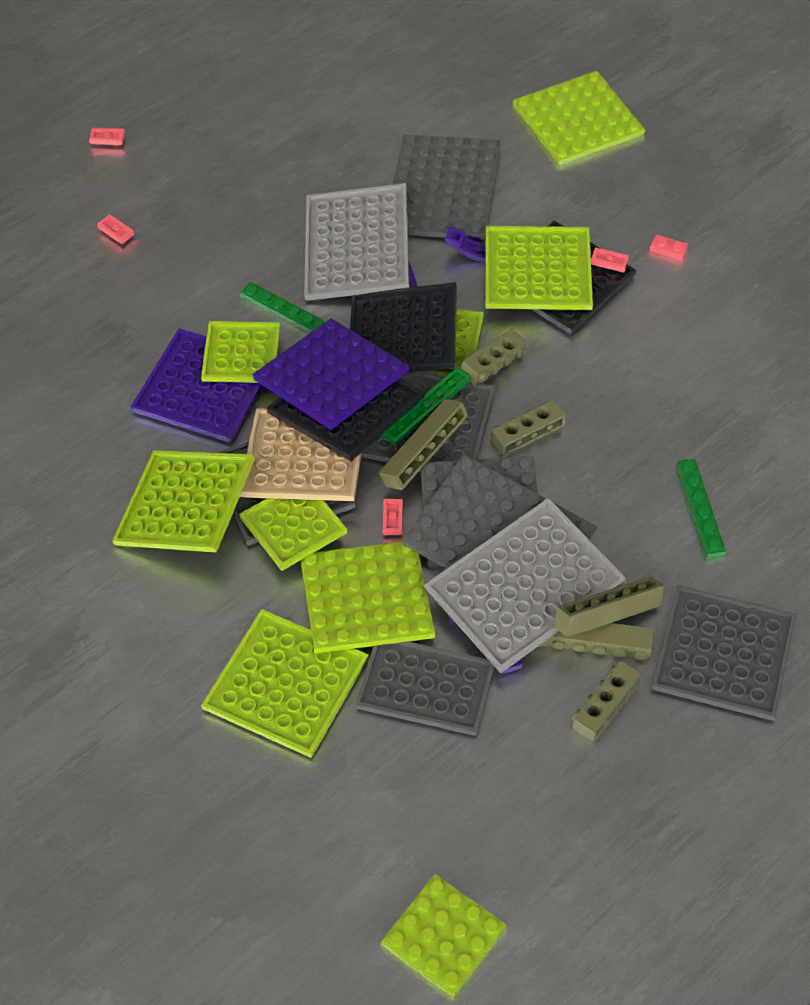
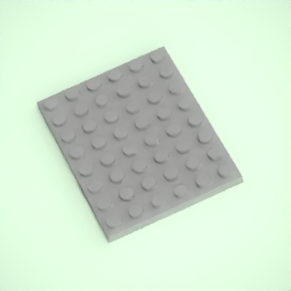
(356, 242)
(513, 582)

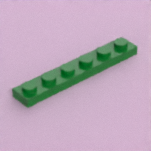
(281, 308)
(418, 414)
(701, 508)

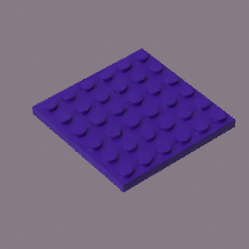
(331, 373)
(181, 398)

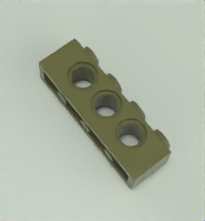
(494, 356)
(527, 427)
(592, 726)

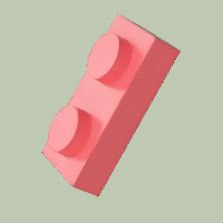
(107, 136)
(115, 229)
(669, 247)
(609, 259)
(392, 516)

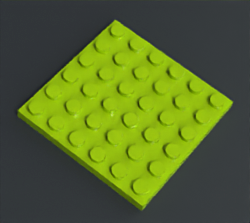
(578, 117)
(538, 268)
(184, 500)
(366, 597)
(282, 686)

